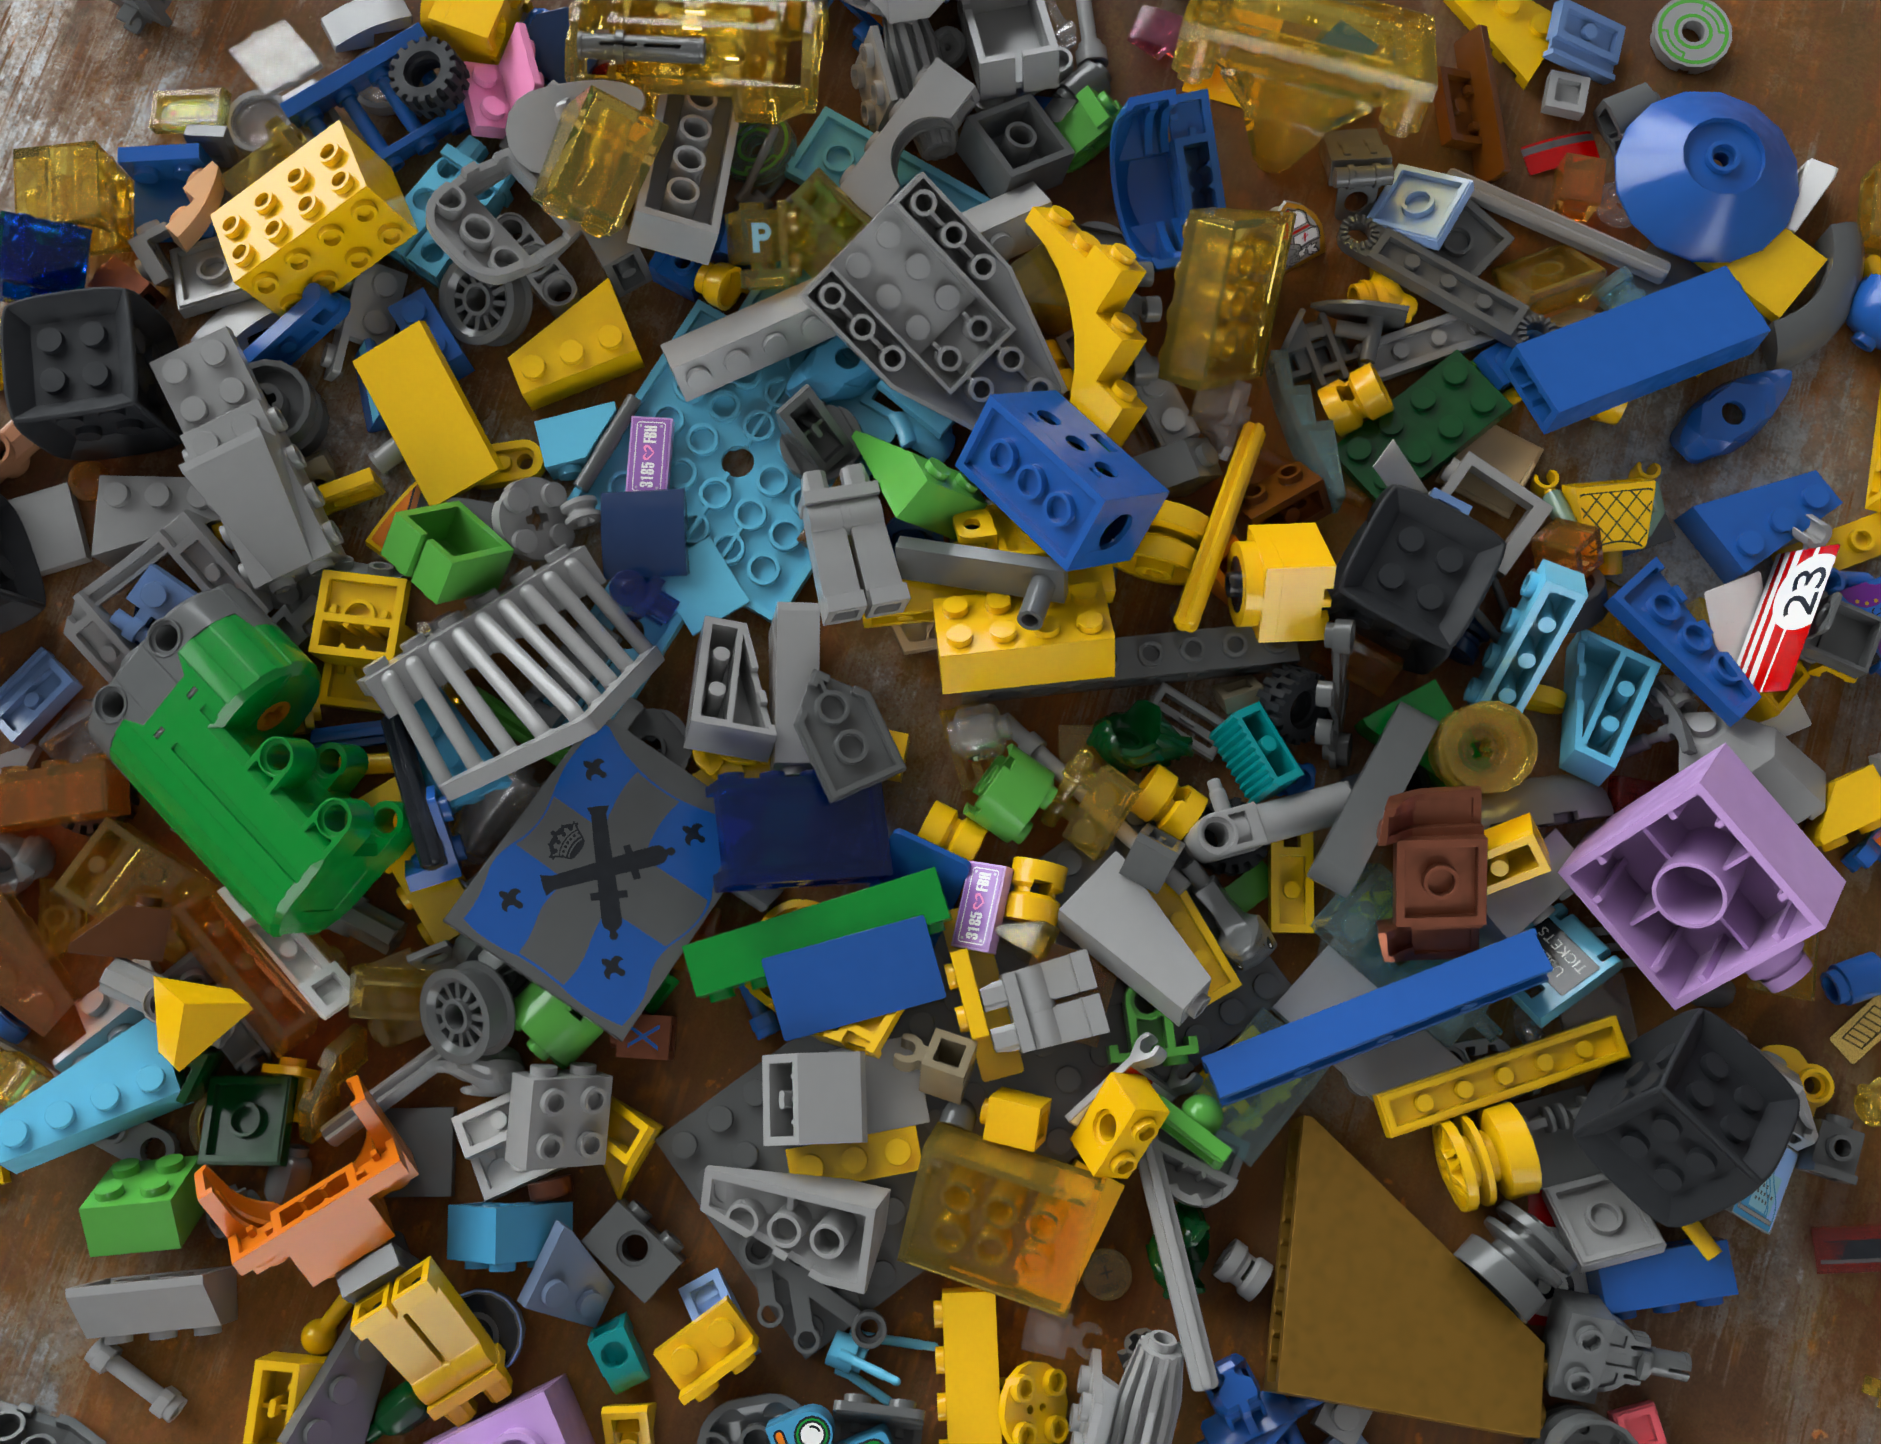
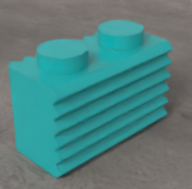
(1255, 753)

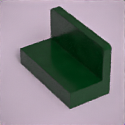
(203, 1067)

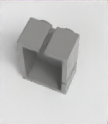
(1009, 46)

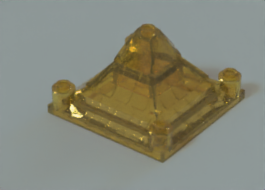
(1311, 67)

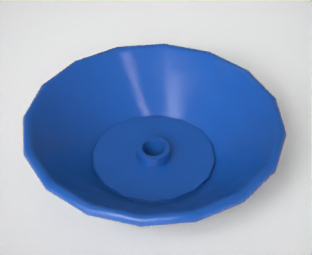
(1687, 199)

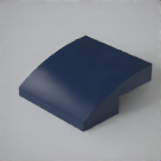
(645, 532)

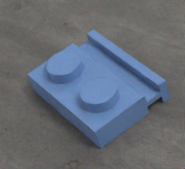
(1584, 41)
(35, 696)

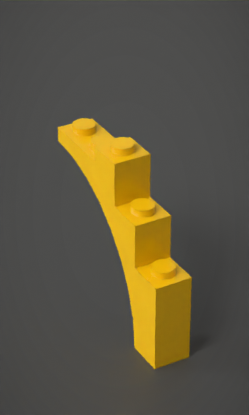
(1106, 340)

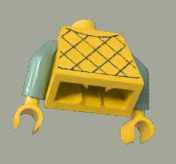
(1622, 509)

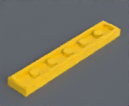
(1500, 1076)

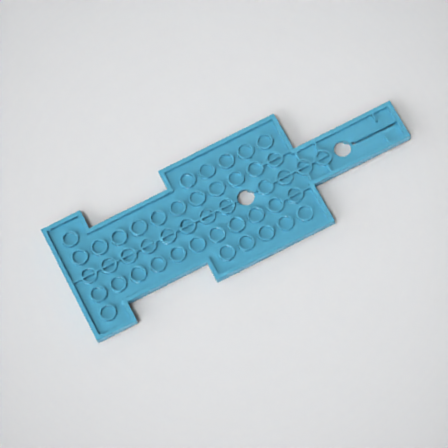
(757, 514)

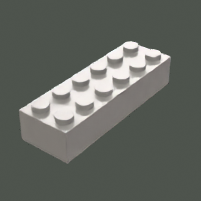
(689, 179)

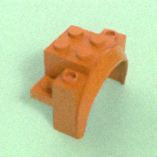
(329, 1221)

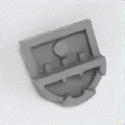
(1194, 1180)

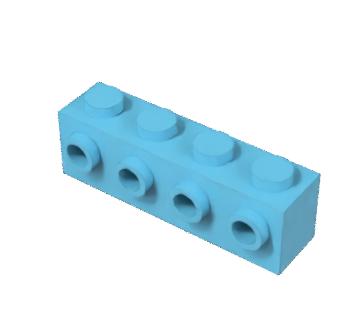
(1529, 636)

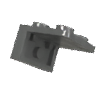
(858, 1414)

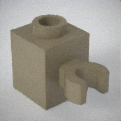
(943, 1064)

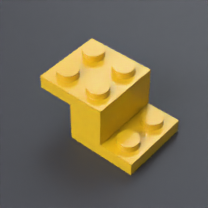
(352, 626)

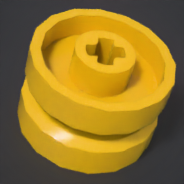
(1168, 545)

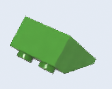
(919, 487)

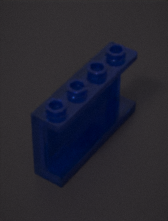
(790, 836)

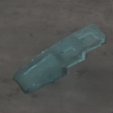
(1308, 439)

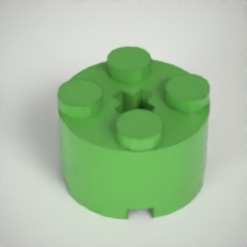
(1011, 795)
(553, 1026)

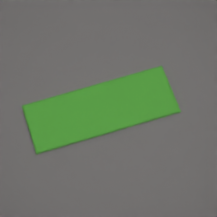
(1250, 887)

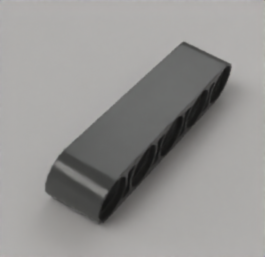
(1384, 775)

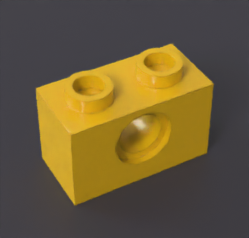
(1119, 1125)

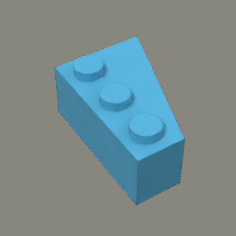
(1603, 701)

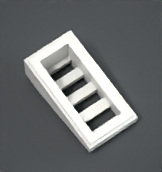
(1813, 181)

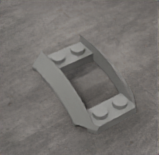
(196, 553)

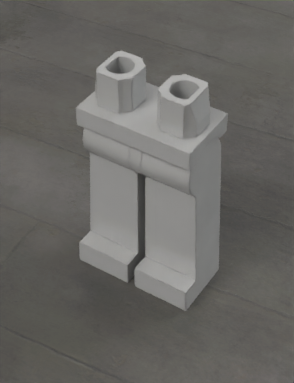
(850, 547)

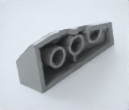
(813, 1220)

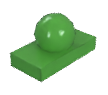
(1196, 1126)

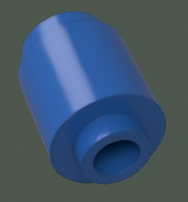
(1853, 979)

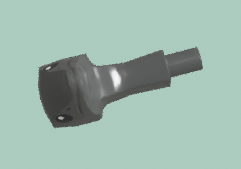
(1242, 936)

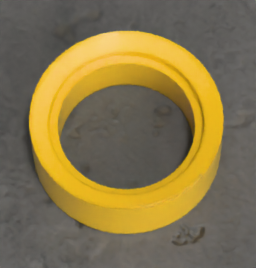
(1547, 700)

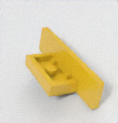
(969, 973)

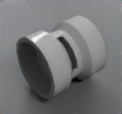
(1242, 1270)

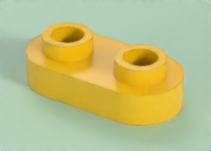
(511, 456)

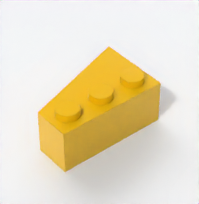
(577, 350)

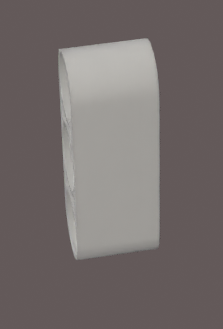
(553, 277)

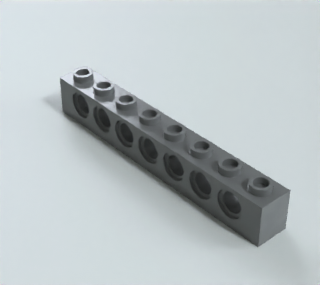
(1168, 659)

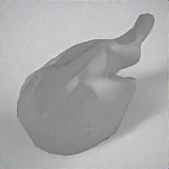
(488, 1075)

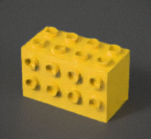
(313, 220)

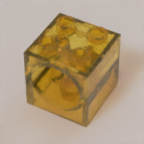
(79, 187)

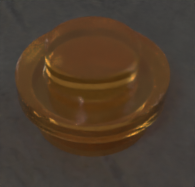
(84, 479)

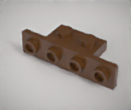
(1470, 106)

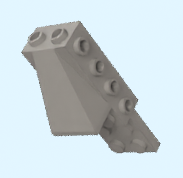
(247, 465)

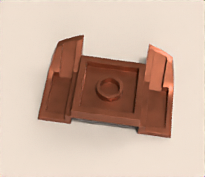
(1435, 873)

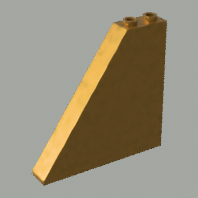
(1383, 1311)

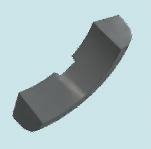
(1815, 324)
(1550, 801)

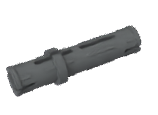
(641, 48)

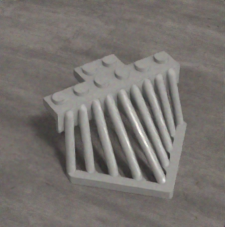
(490, 627)

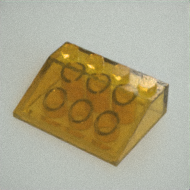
(1225, 296)
(1001, 1219)

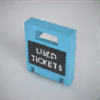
(1576, 965)

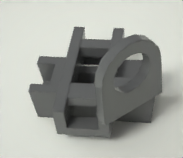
(1312, 357)

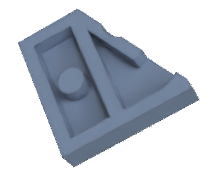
(566, 1280)

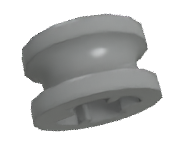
(581, 512)

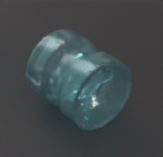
(1618, 289)

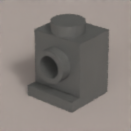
(1822, 1159)

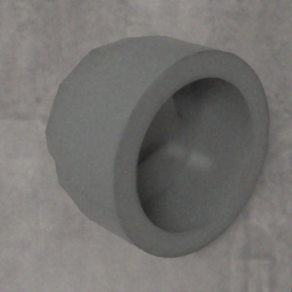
(959, 1116)

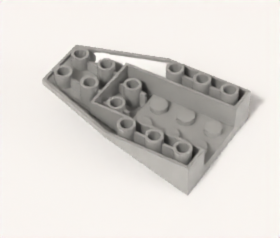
(933, 308)

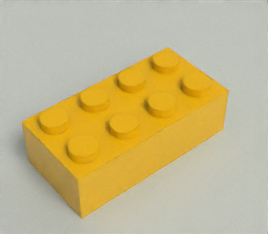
(988, 649)

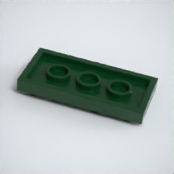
(1428, 423)

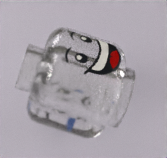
(979, 732)

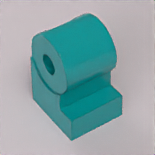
(618, 1354)

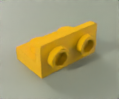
(708, 1351)

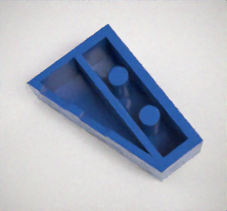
(1753, 524)

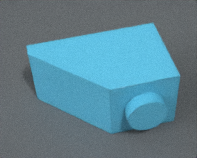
(571, 438)

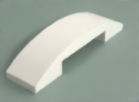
(320, 982)

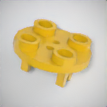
(1034, 1405)

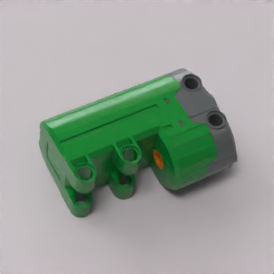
(208, 740)

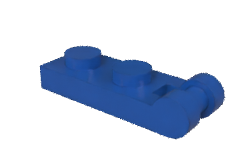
(300, 326)

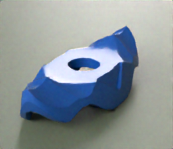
(1705, 432)

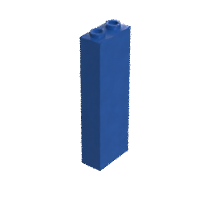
(1635, 349)

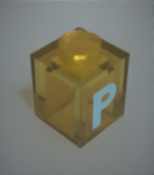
(752, 235)

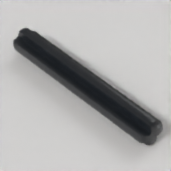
(413, 793)

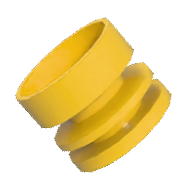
(1487, 1156)

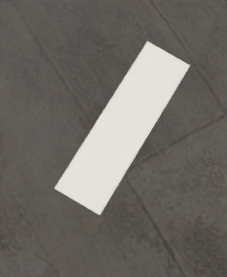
(1395, 469)

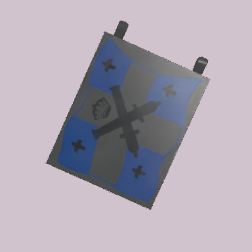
(600, 877)

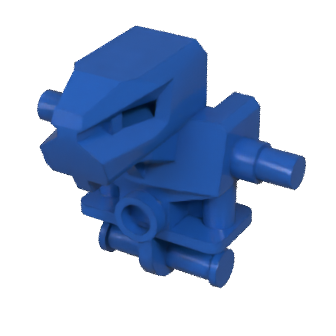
(1248, 1414)

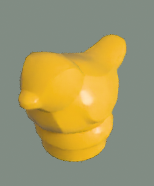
(1383, 290)

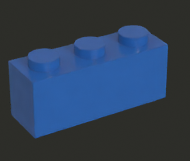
(1665, 1280)

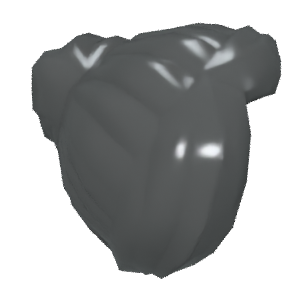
(25, 860)

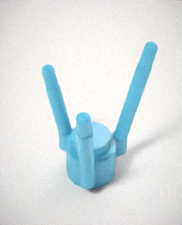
(850, 1359)

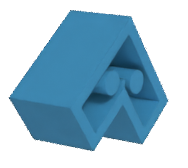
(502, 1233)

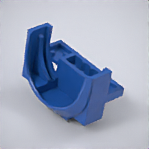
(1161, 179)

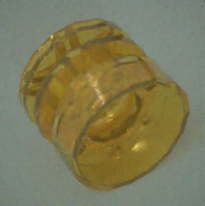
(1505, 740)

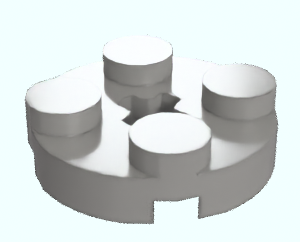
(517, 503)

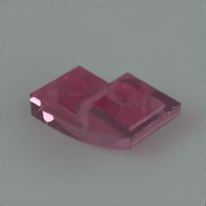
(1155, 31)

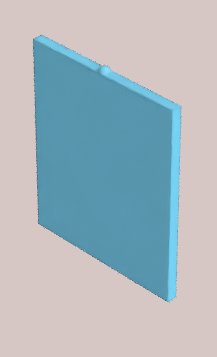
(707, 589)

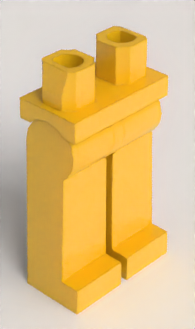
(434, 1342)

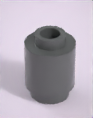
(1087, 74)

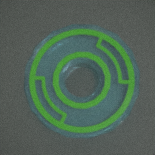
(750, 136)

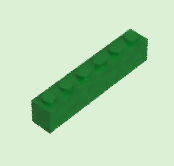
(736, 956)

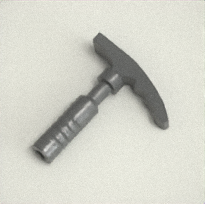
(1674, 729)

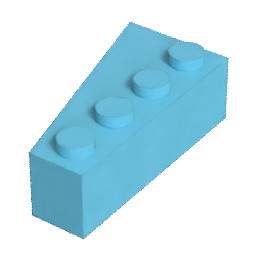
(91, 1100)

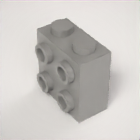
(558, 1117)

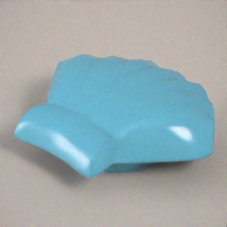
(917, 437)

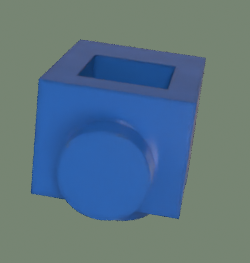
(667, 273)

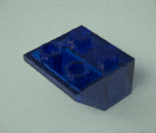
(41, 256)

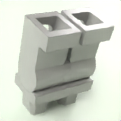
(1032, 1008)

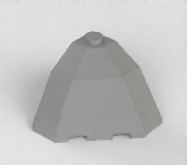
(1769, 755)

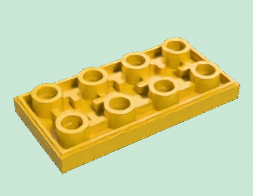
(1775, 274)
(428, 414)

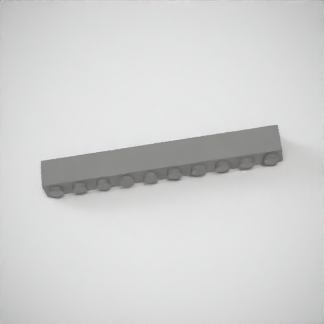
(787, 326)

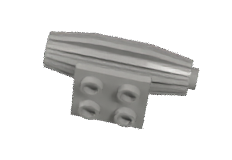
(890, 74)
(1141, 1406)

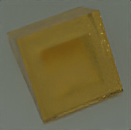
(1033, 937)

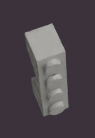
(937, 101)

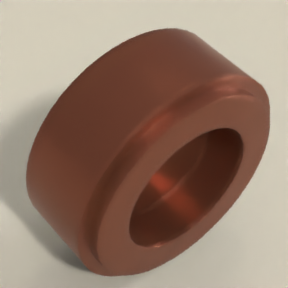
(550, 1188)

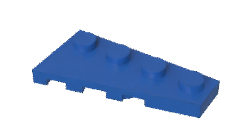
(1669, 630)

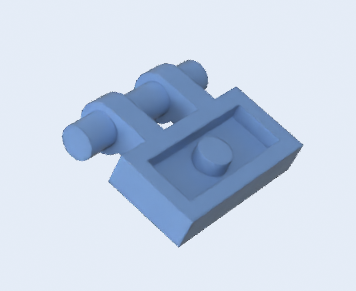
(155, 596)

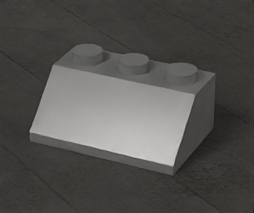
(156, 1304)

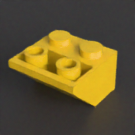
(276, 1391)

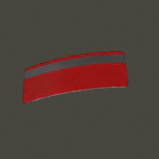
(1549, 152)

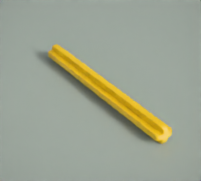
(1219, 527)

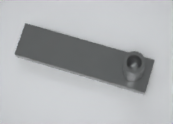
(986, 570)

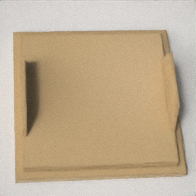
(1507, 454)

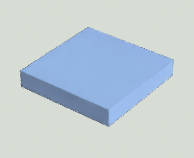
(1422, 204)

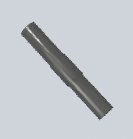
(607, 443)

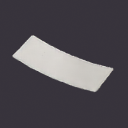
(1730, 617)

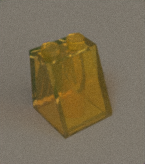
(598, 162)

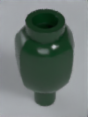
(397, 1413)

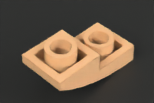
(205, 196)

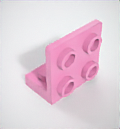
(498, 87)

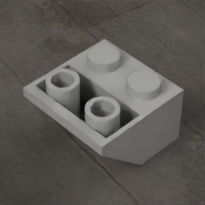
(814, 1098)

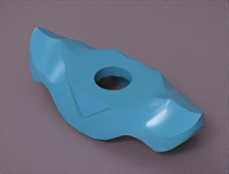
(828, 378)

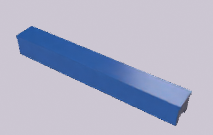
(1377, 1018)

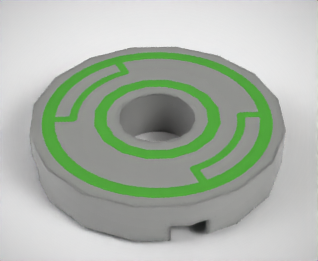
(1705, 20)

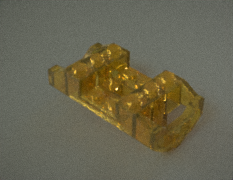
(743, 54)

